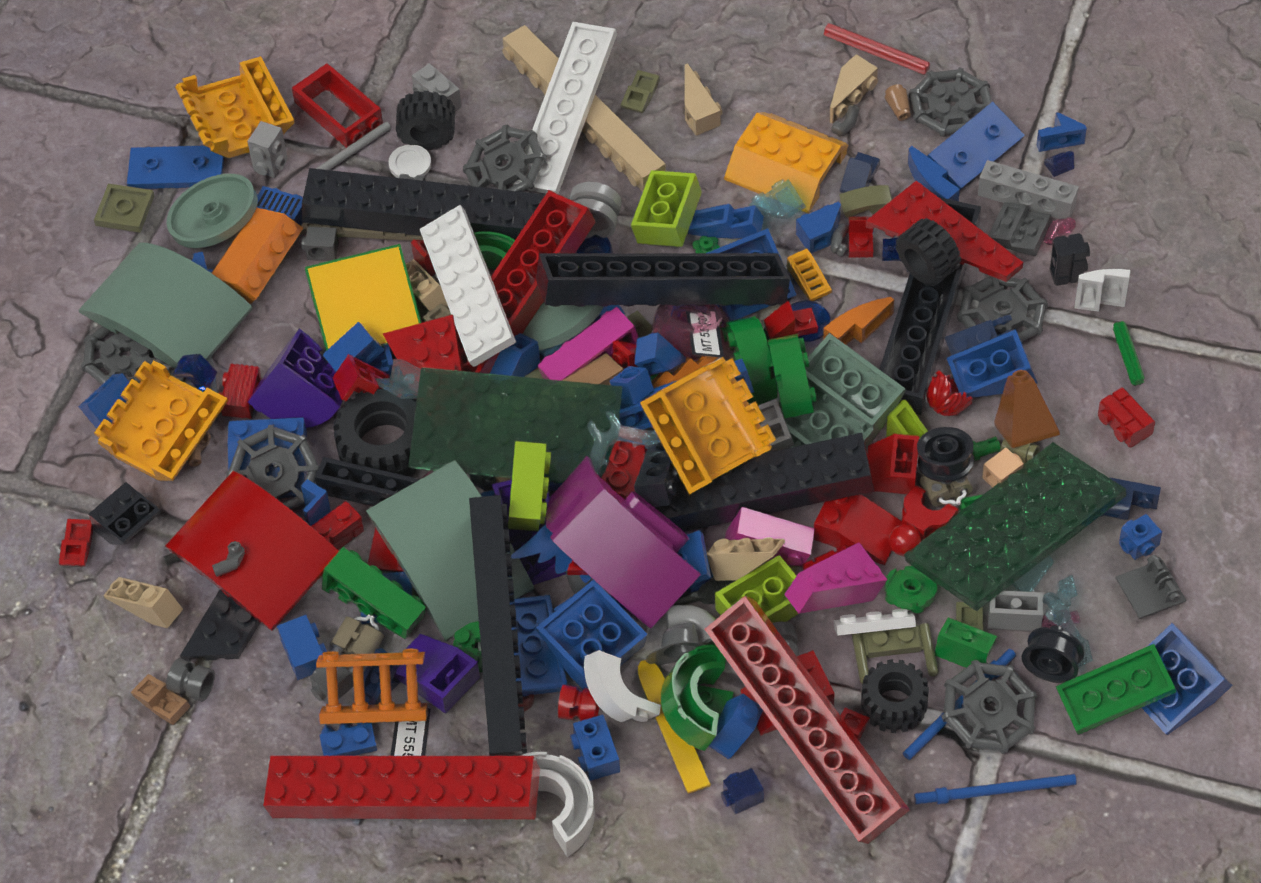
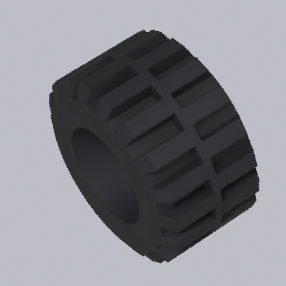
(425, 119)
(928, 252)
(894, 714)

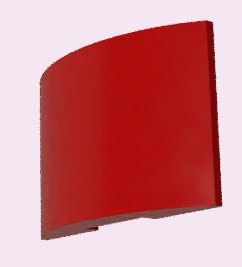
(280, 548)

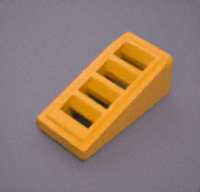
(803, 261)

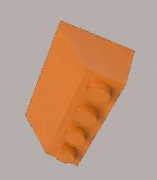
(257, 252)

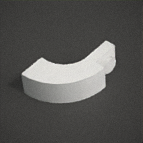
(610, 692)

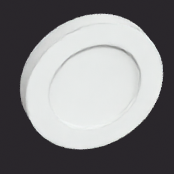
(410, 160)

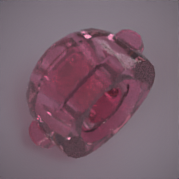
(673, 326)

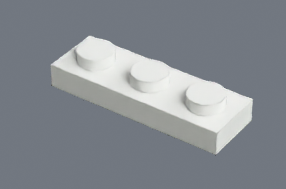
(874, 622)

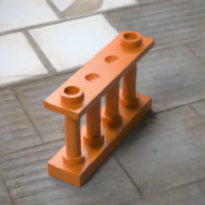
(360, 710)

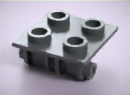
(1150, 588)

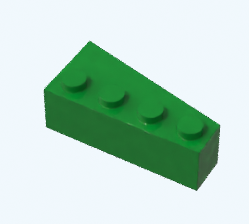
(372, 592)

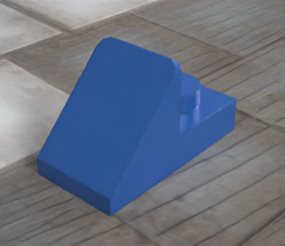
(1064, 134)

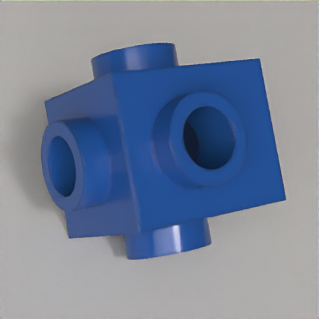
(1140, 537)

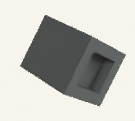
(321, 243)

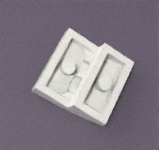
(1102, 287)

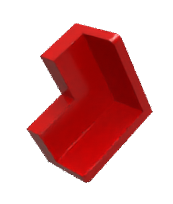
(357, 376)

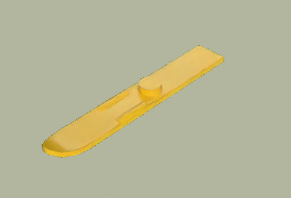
(683, 754)

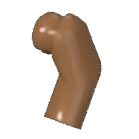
(195, 458)

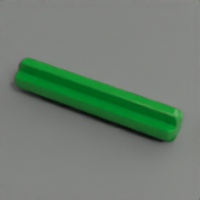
(1128, 353)

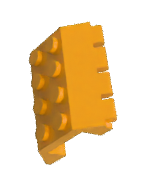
(232, 108)
(783, 150)
(158, 422)
(708, 423)

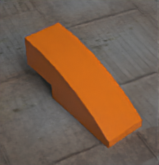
(860, 321)

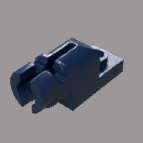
(1137, 494)

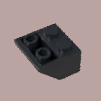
(122, 515)

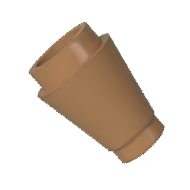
(898, 101)

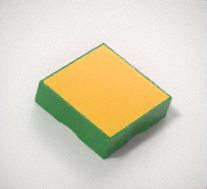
(365, 290)

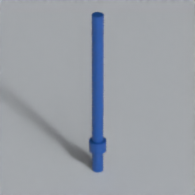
(938, 724)
(942, 795)

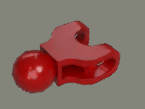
(918, 521)

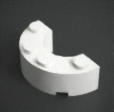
(573, 787)

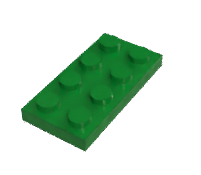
(1116, 689)

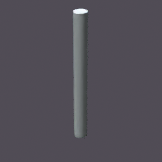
(355, 147)

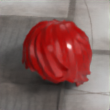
(945, 397)

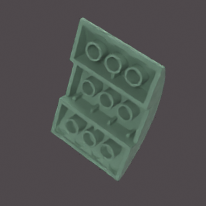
(167, 304)
(849, 396)
(432, 541)

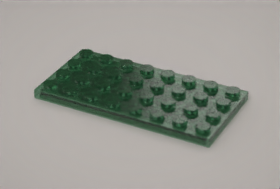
(483, 414)
(1015, 526)

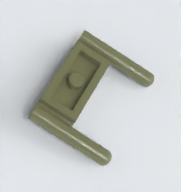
(894, 643)

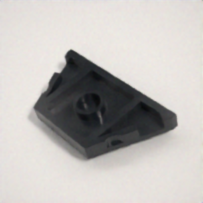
(221, 632)

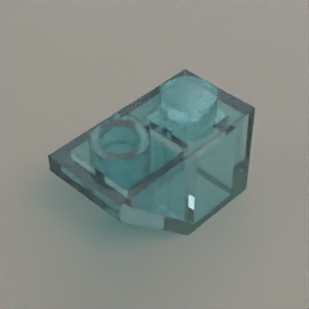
(780, 202)

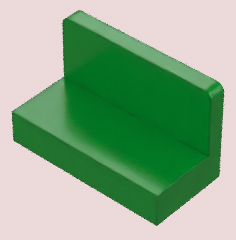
(963, 643)

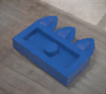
(348, 740)

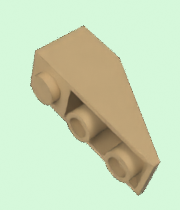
(853, 83)
(700, 109)
(425, 287)
(738, 557)
(145, 601)

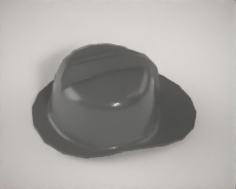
(675, 642)

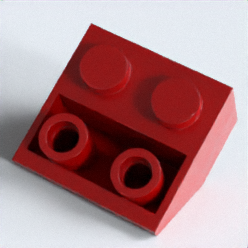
(894, 463)

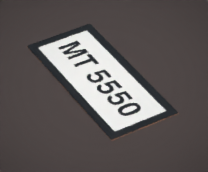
(707, 342)
(410, 737)

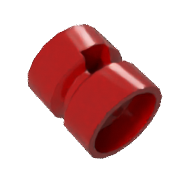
(576, 703)

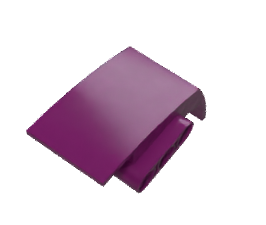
(620, 543)

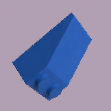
(987, 365)

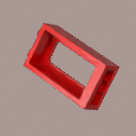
(328, 79)

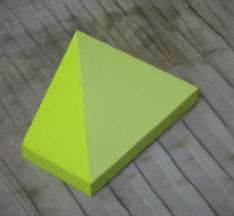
(904, 421)

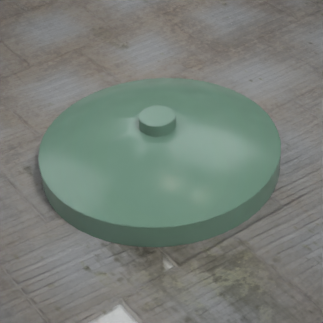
(212, 210)
(558, 324)

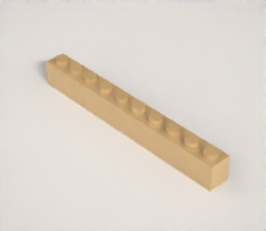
(601, 125)

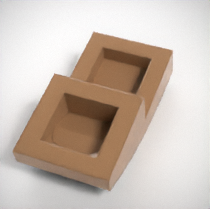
(158, 699)

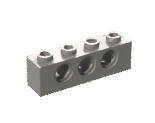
(1022, 187)

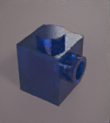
(742, 791)

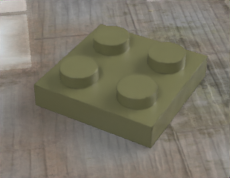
(124, 208)

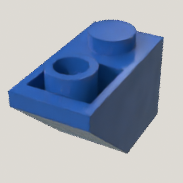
(817, 228)
(656, 354)
(518, 358)

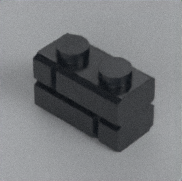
(1068, 258)

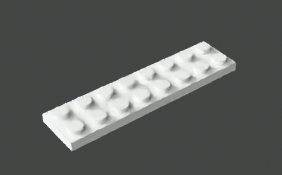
(569, 101)
(467, 286)

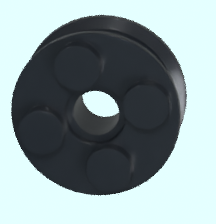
(945, 454)
(1053, 654)

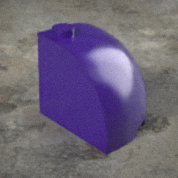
(298, 384)

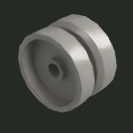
(603, 204)

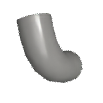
(688, 613)

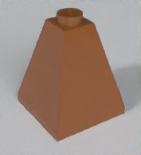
(1023, 412)

